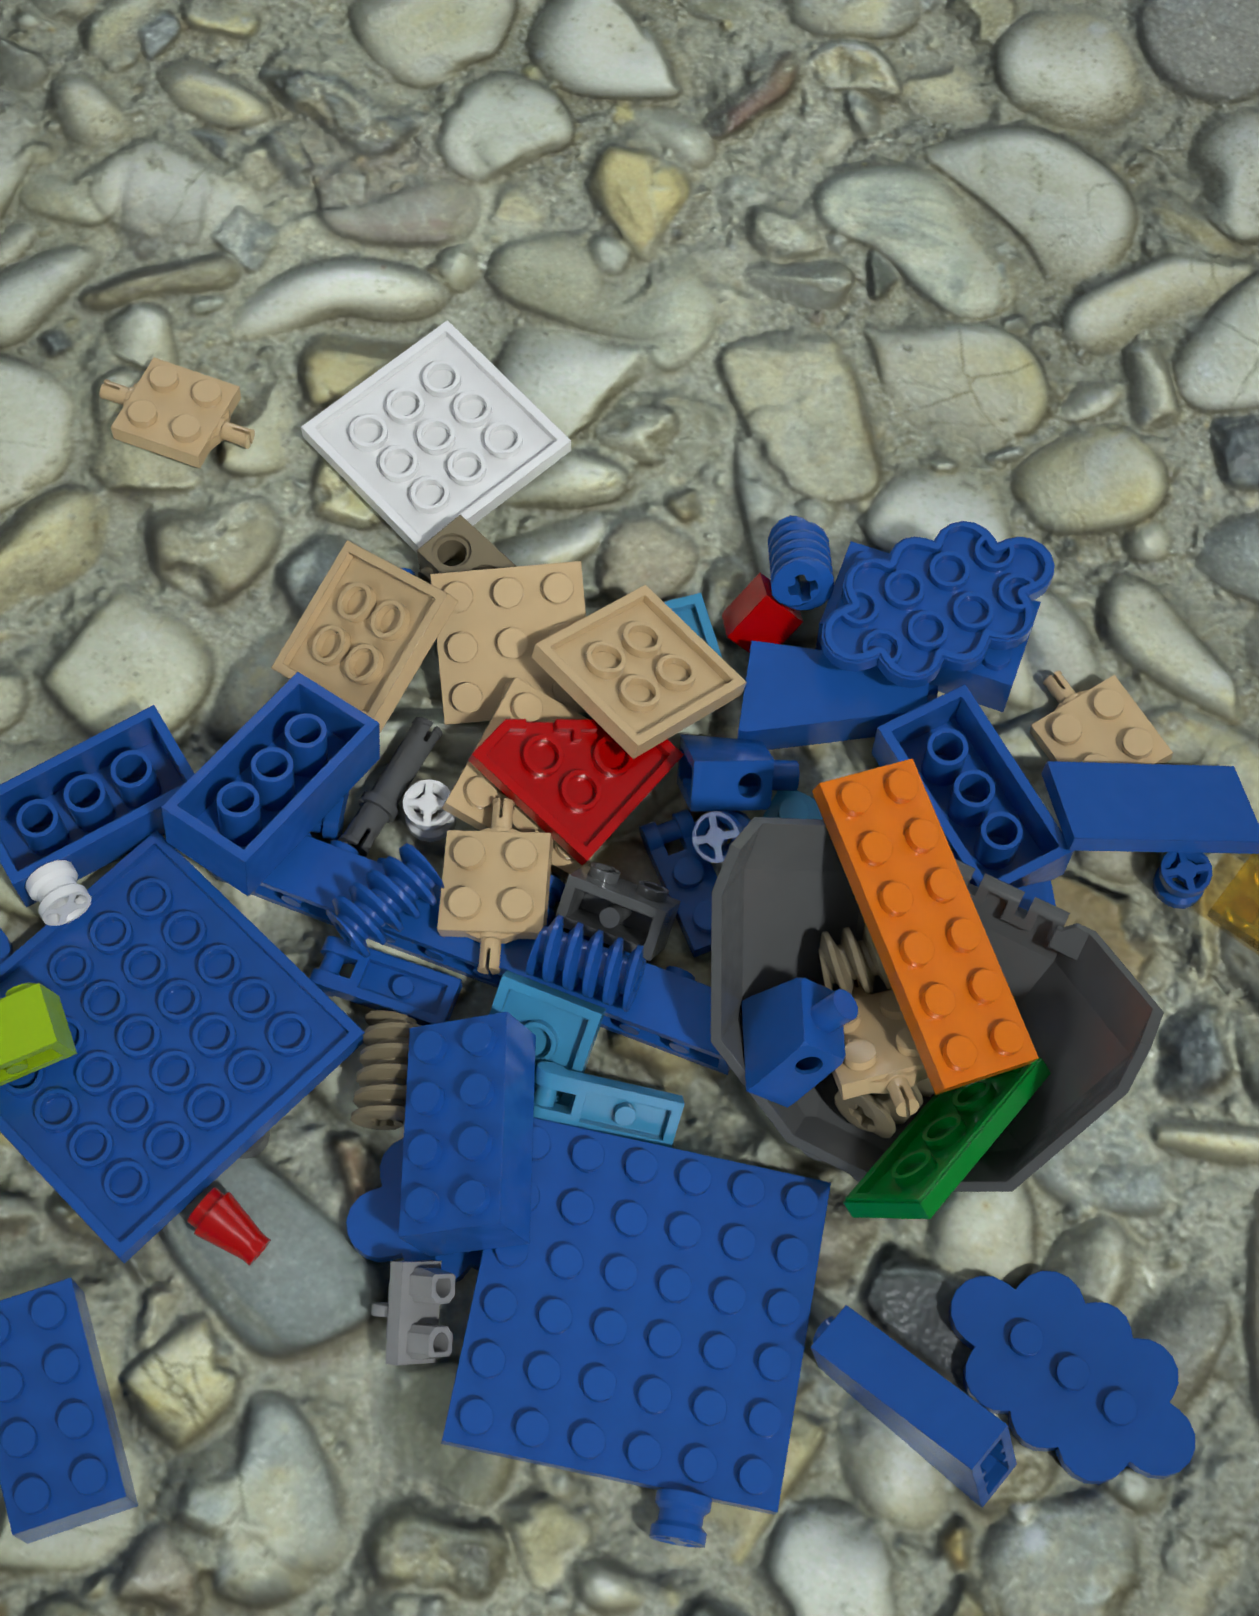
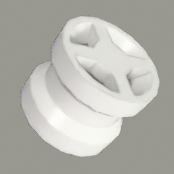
(427, 798)
(58, 892)

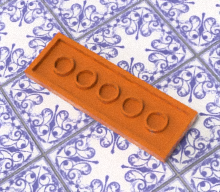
(924, 925)

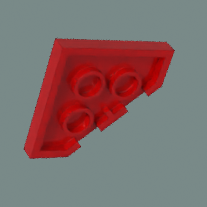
(571, 777)

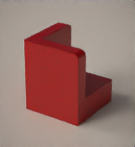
(759, 616)

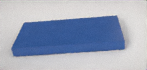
(1151, 807)

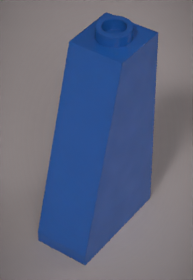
(805, 700)
(916, 1404)

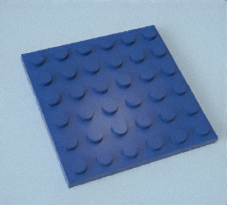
(182, 1041)
(645, 1319)

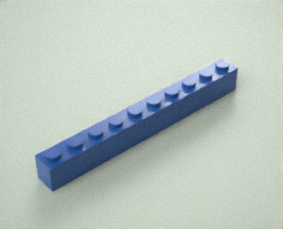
(667, 1012)

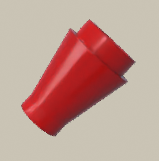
(228, 1226)

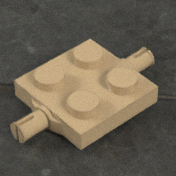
(176, 413)
(1097, 726)
(495, 885)
(879, 1052)

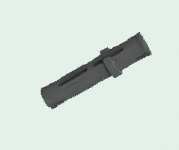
(380, 803)

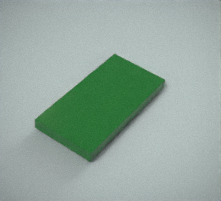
(943, 1146)

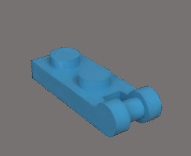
(607, 1105)

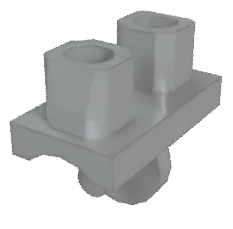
(413, 1312)

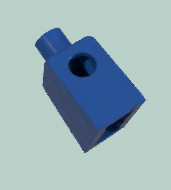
(731, 774)
(794, 1038)

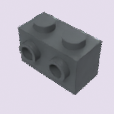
(619, 908)

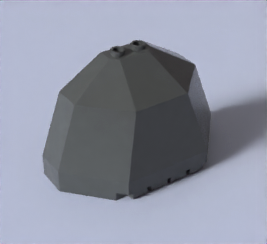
(1071, 989)

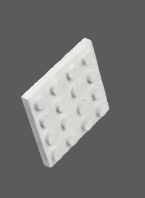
(436, 437)

